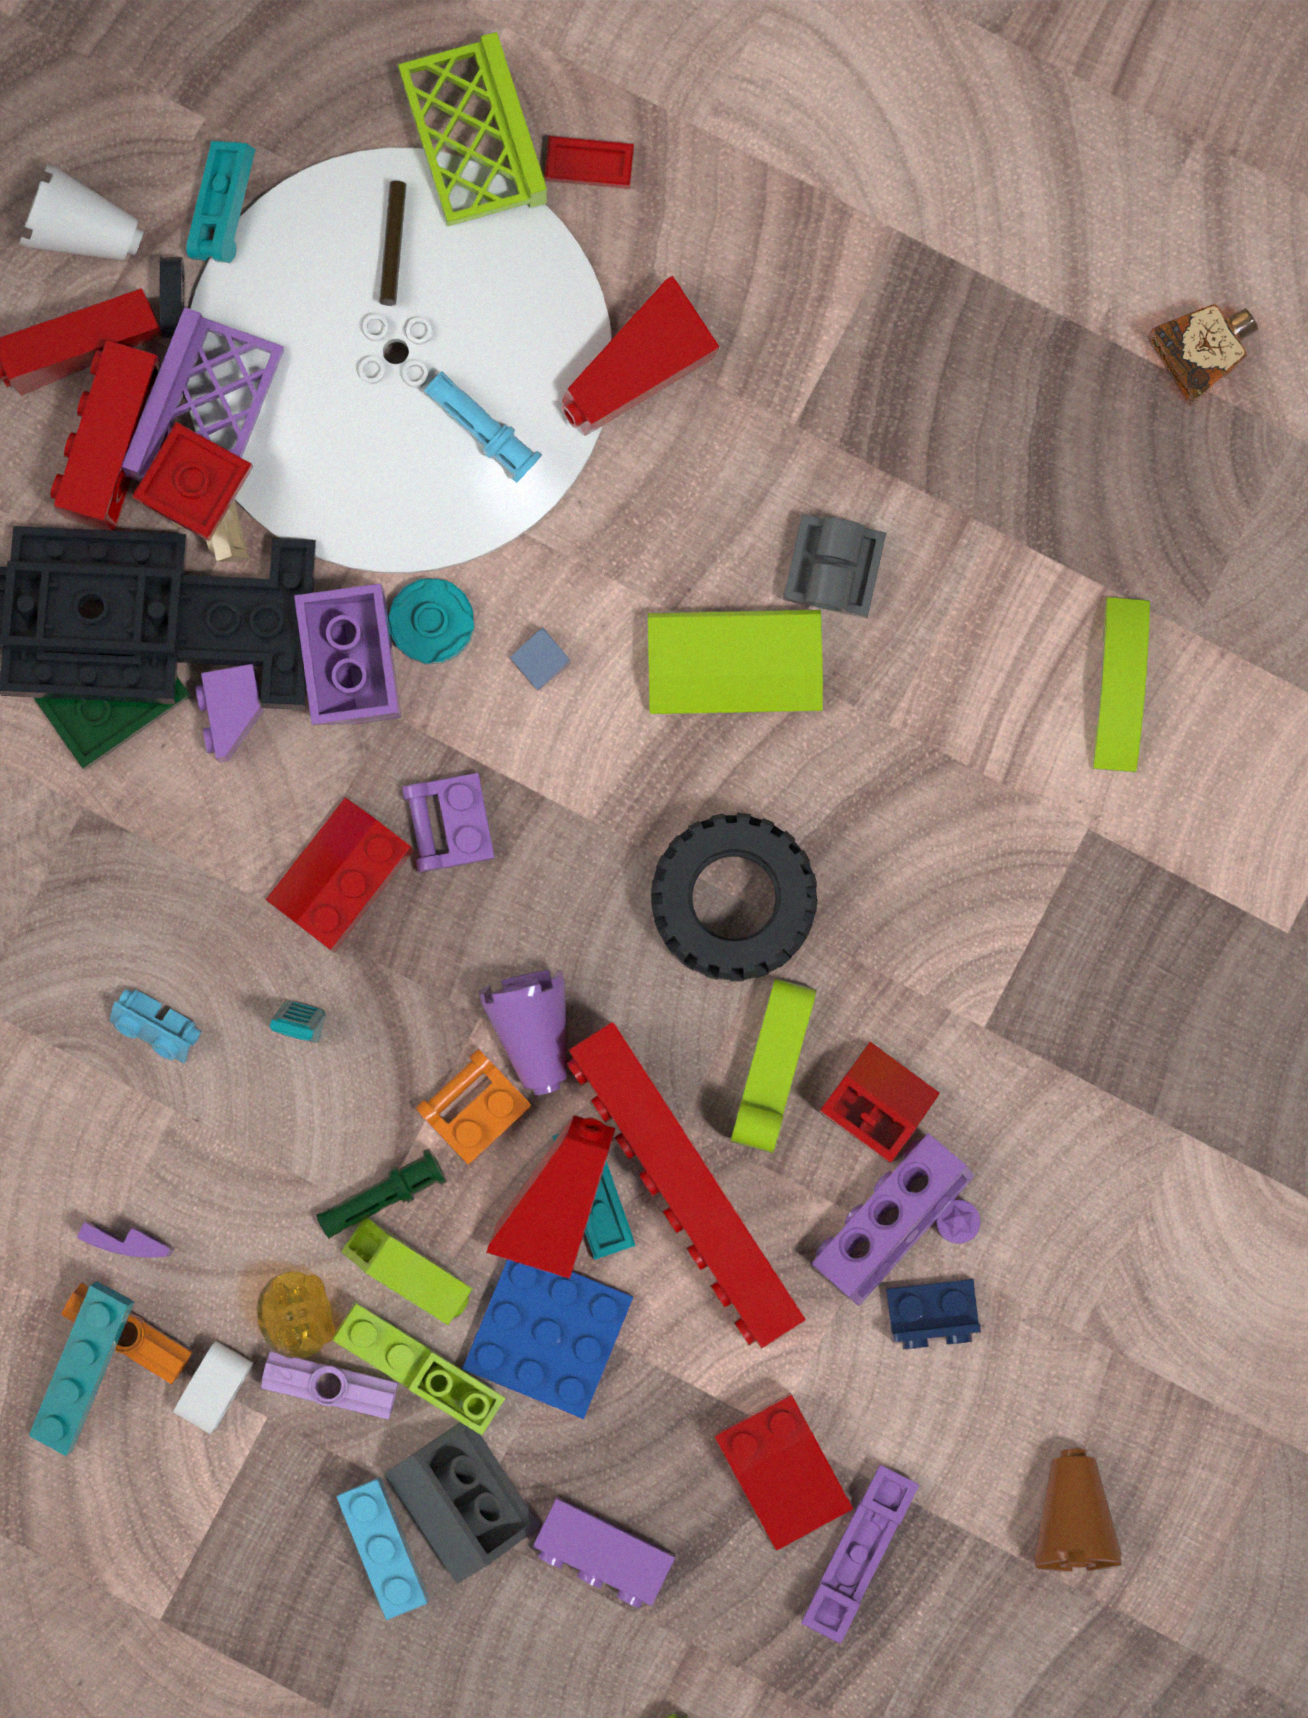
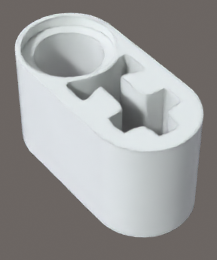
(213, 1387)

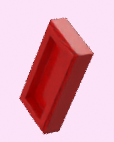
(589, 162)

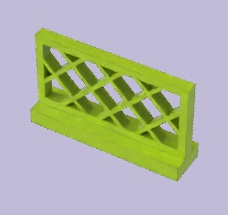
(509, 121)

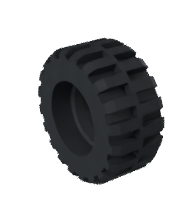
(744, 838)

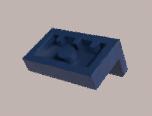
(933, 1312)

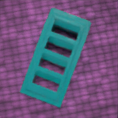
(298, 1021)

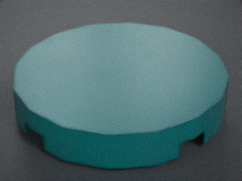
(431, 621)

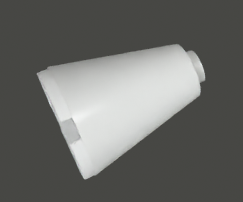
(78, 220)

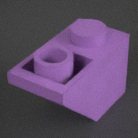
(232, 706)

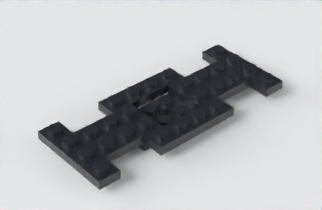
(147, 614)

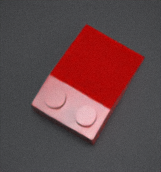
(783, 1471)

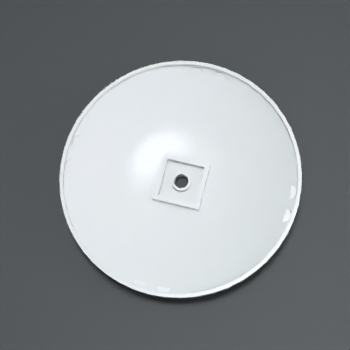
(353, 442)

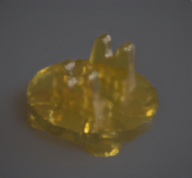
(300, 1334)

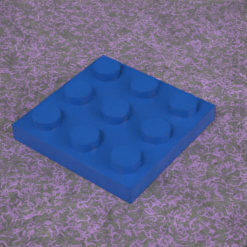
(548, 1336)

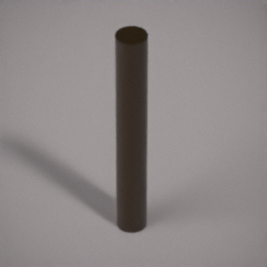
(392, 243)

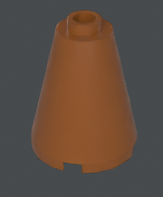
(1076, 1518)

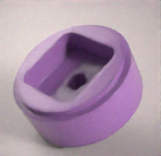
(958, 1222)

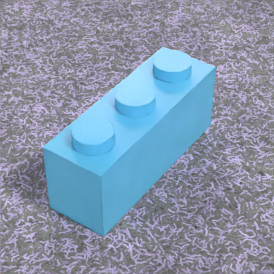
(383, 1548)

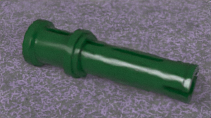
(399, 1185)

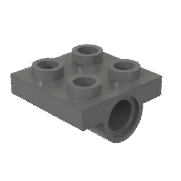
(834, 565)

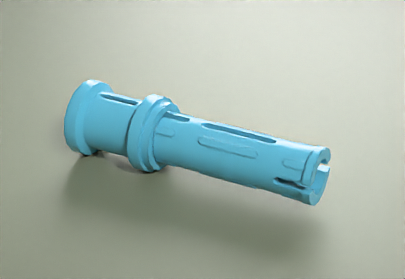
(497, 439)

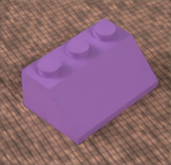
(348, 656)

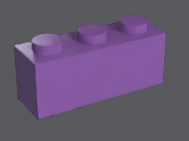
(603, 1553)

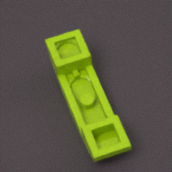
(1122, 684)

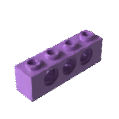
(916, 1214)

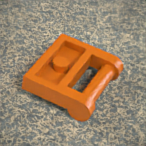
(484, 1117)

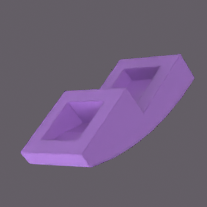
(136, 1243)

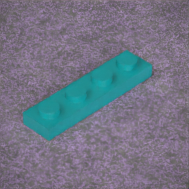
(81, 1368)

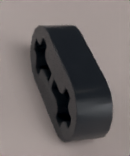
(171, 293)

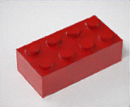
(93, 479)

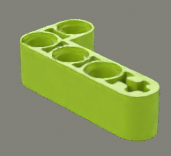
(773, 1066)

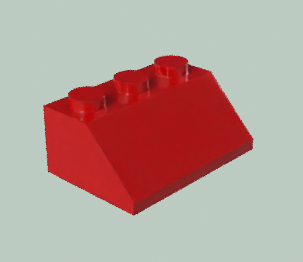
(340, 874)

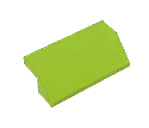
(735, 662)

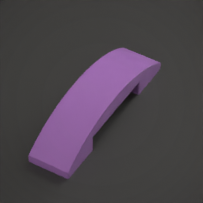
(859, 1553)

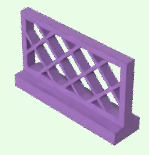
(172, 383)

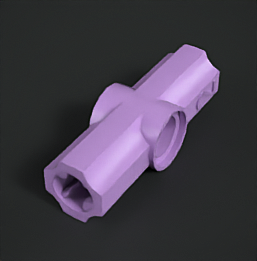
(358, 1390)

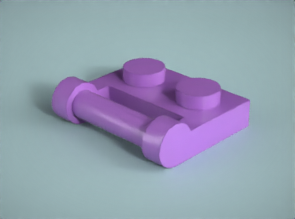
(463, 821)

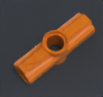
(151, 1349)

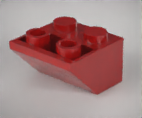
(879, 1102)

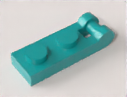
(220, 201)

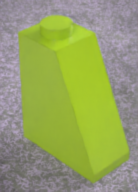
(407, 1271)

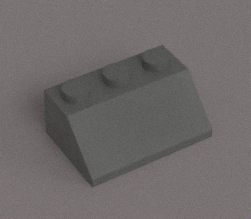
(462, 1501)

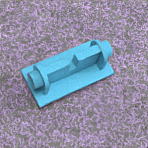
(169, 1038)

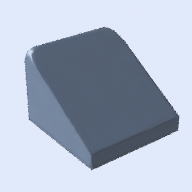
(540, 659)

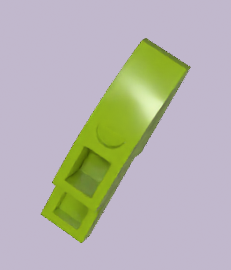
(418, 1368)

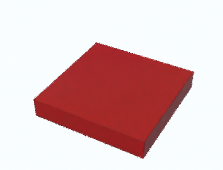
(192, 481)

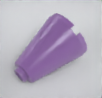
(531, 1026)

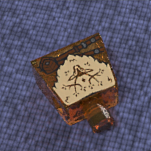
(1202, 348)

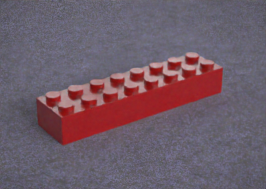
(687, 1186)

